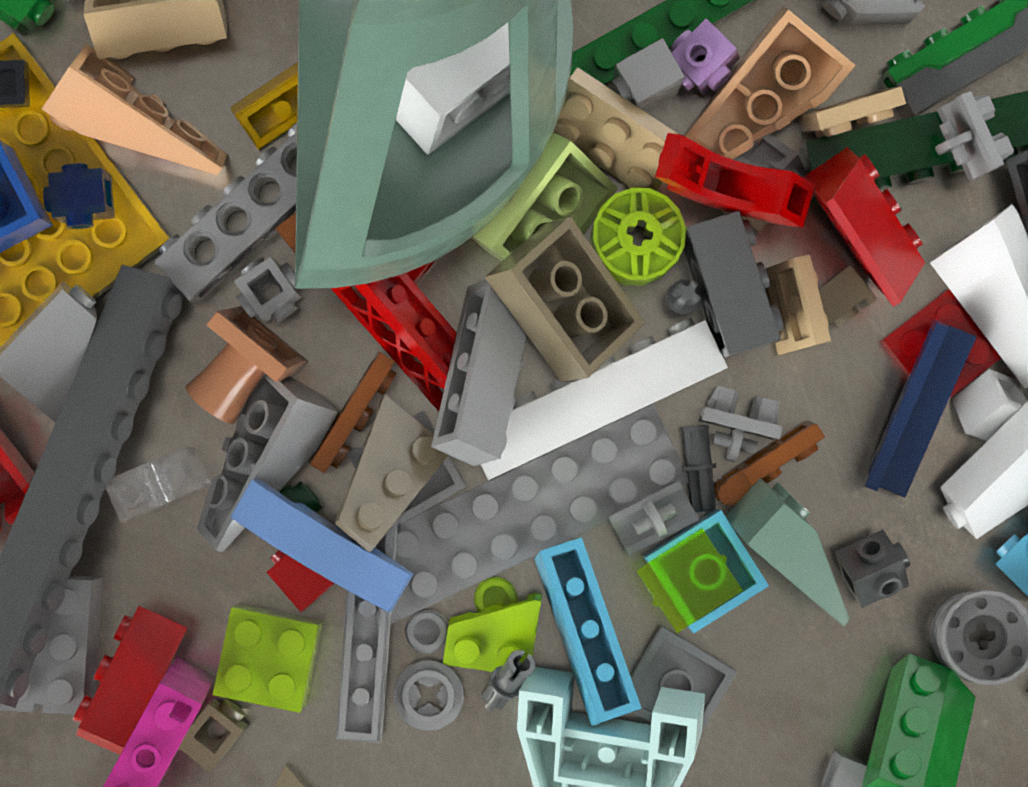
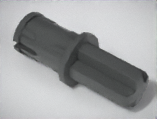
(683, 296)
(699, 467)
(507, 680)

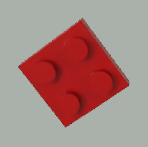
(907, 338)

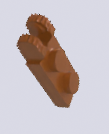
(765, 463)

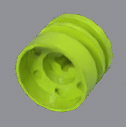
(654, 257)

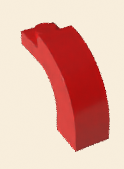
(732, 185)

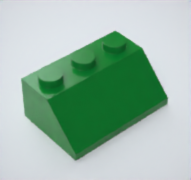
(920, 727)

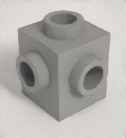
(257, 278)

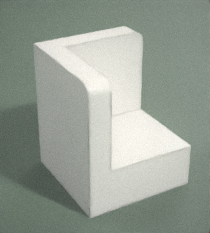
(988, 403)

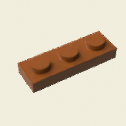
(354, 413)

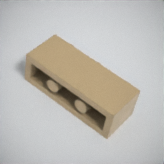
(139, 26)

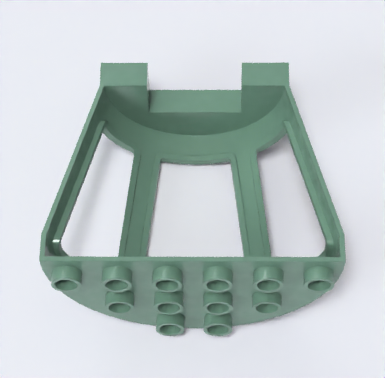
(363, 185)

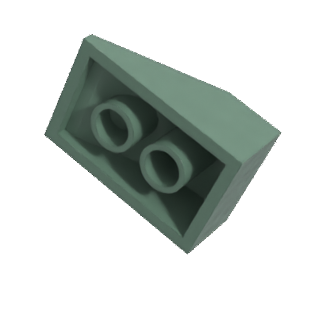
(777, 530)

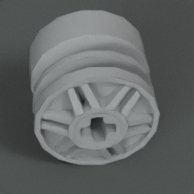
(1004, 651)

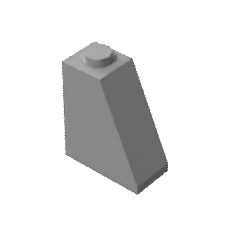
(49, 347)

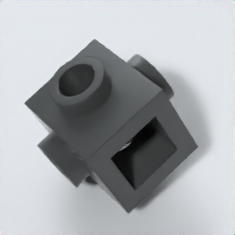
(873, 568)

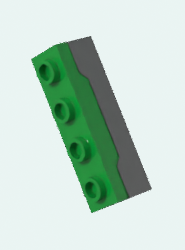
(958, 57)

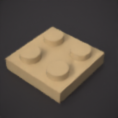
(864, 108)

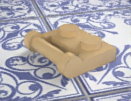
(798, 299)

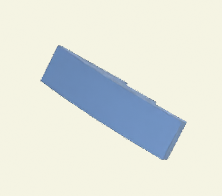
(321, 545)

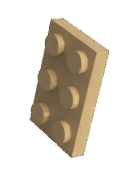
(612, 131)

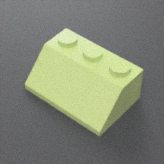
(557, 187)

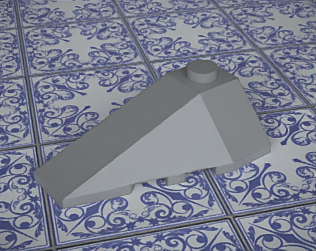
(270, 443)

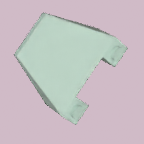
(617, 753)

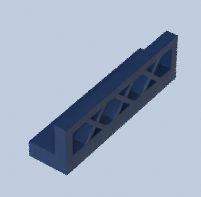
(919, 408)

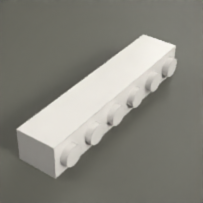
(608, 394)

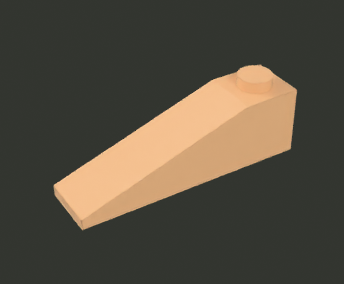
(770, 86)
(102, 104)

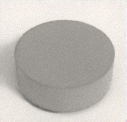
(426, 631)

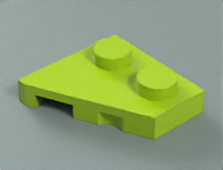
(491, 635)

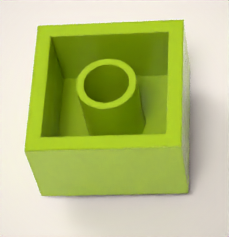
(268, 657)

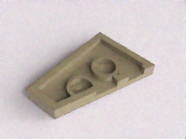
(389, 474)

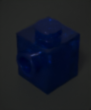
(79, 195)

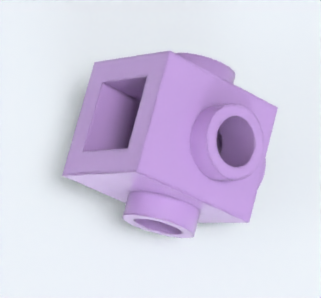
(708, 44)

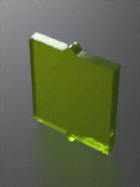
(689, 580)

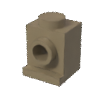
(842, 294)
(202, 744)

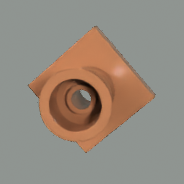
(241, 364)

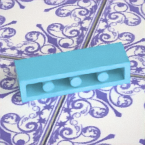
(586, 631)

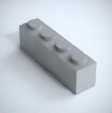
(480, 379)

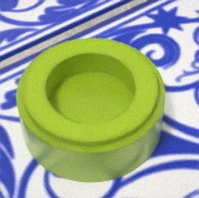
(494, 591)

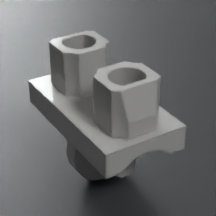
(969, 136)
(760, 423)
(653, 518)

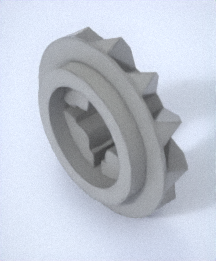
(428, 716)

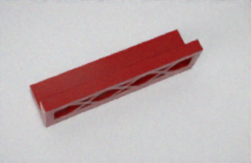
(416, 325)

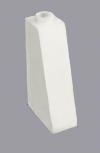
(991, 283)
(992, 480)

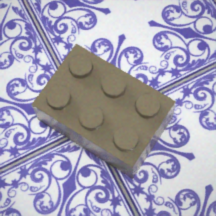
(565, 300)

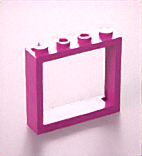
(161, 726)

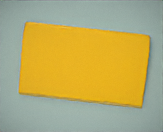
(270, 108)

